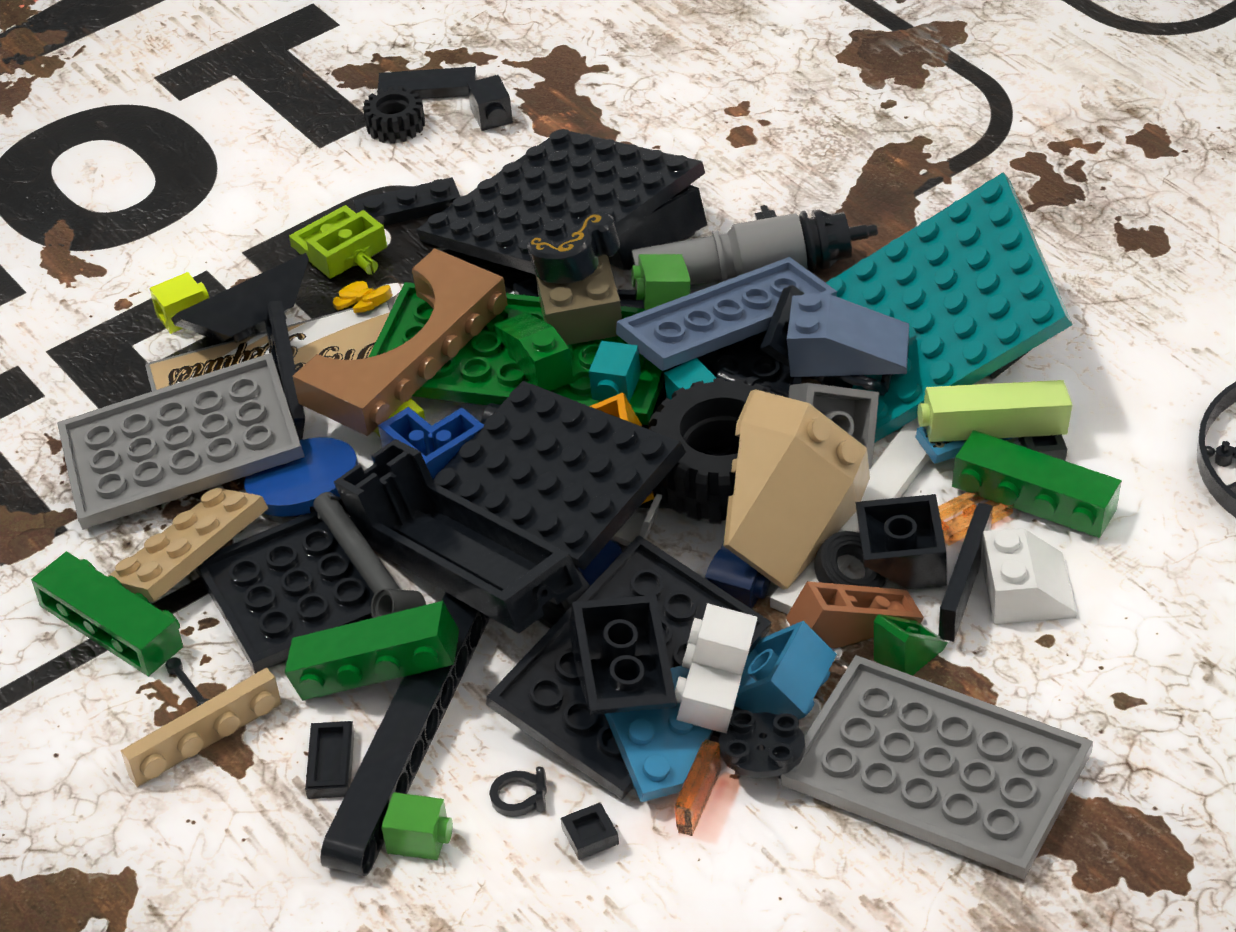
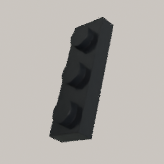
(409, 202)

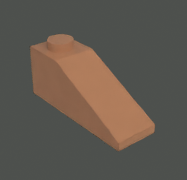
(847, 612)

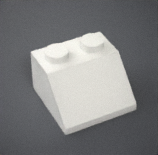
(1025, 578)

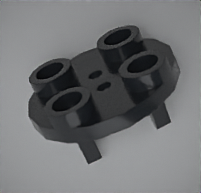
(762, 744)

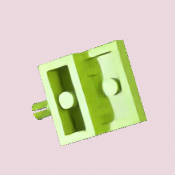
(341, 241)

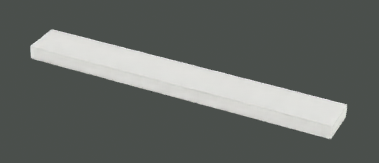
(888, 479)

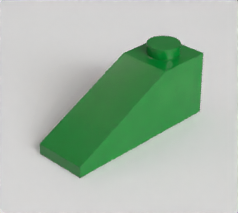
(537, 350)

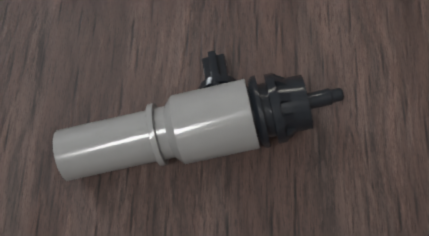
(764, 241)

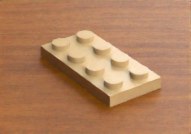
(188, 542)

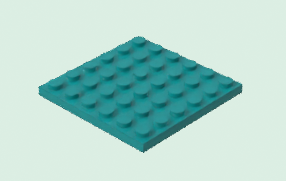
(967, 289)

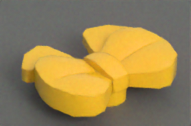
(366, 297)

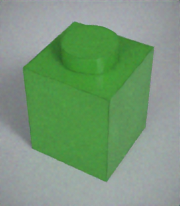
(416, 826)

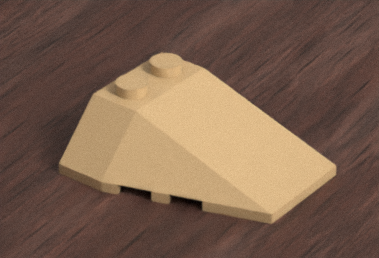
(791, 485)

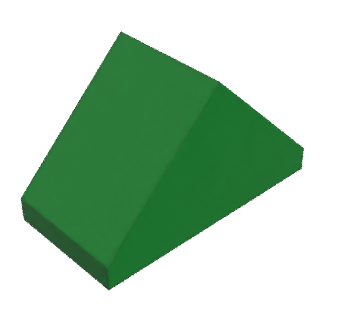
(904, 644)

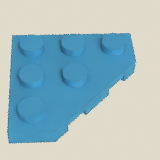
(657, 746)

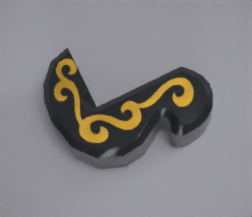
(578, 254)

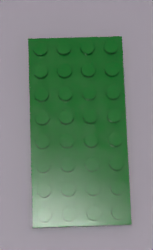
(487, 371)

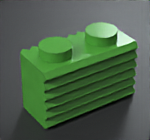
(660, 279)

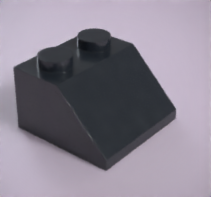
(904, 540)

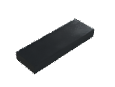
(431, 82)

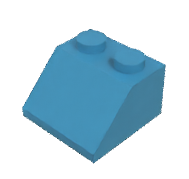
(785, 672)

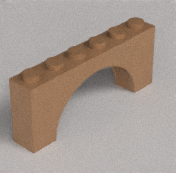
(372, 388)

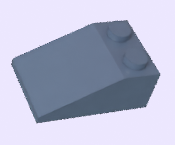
(843, 339)

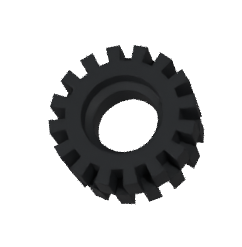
(394, 114)

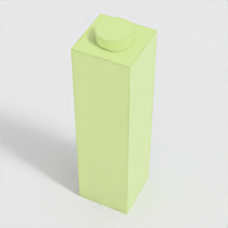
(996, 410)

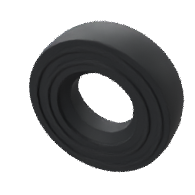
(843, 544)

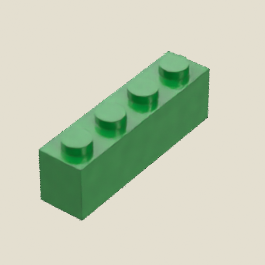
(1036, 483)
(108, 613)
(372, 651)

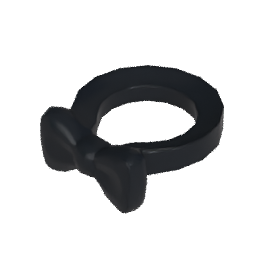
(535, 801)

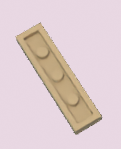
(201, 727)

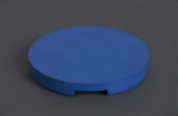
(295, 485)

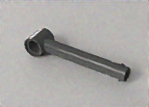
(387, 595)

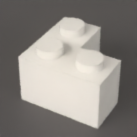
(716, 664)

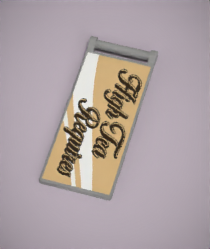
(335, 336)

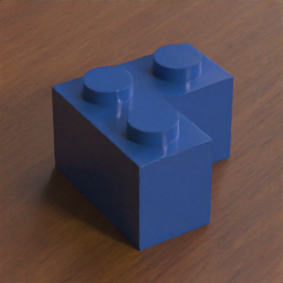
(435, 442)

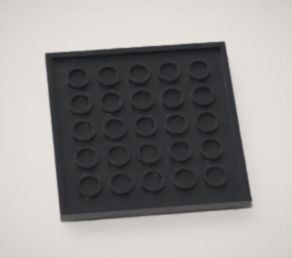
(554, 191)

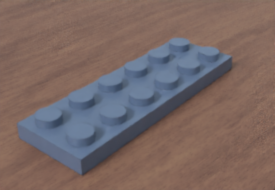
(715, 314)

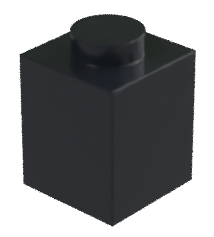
(490, 102)

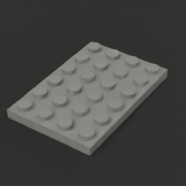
(178, 441)
(939, 765)

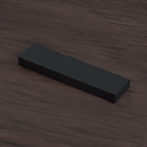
(283, 358)
(964, 573)

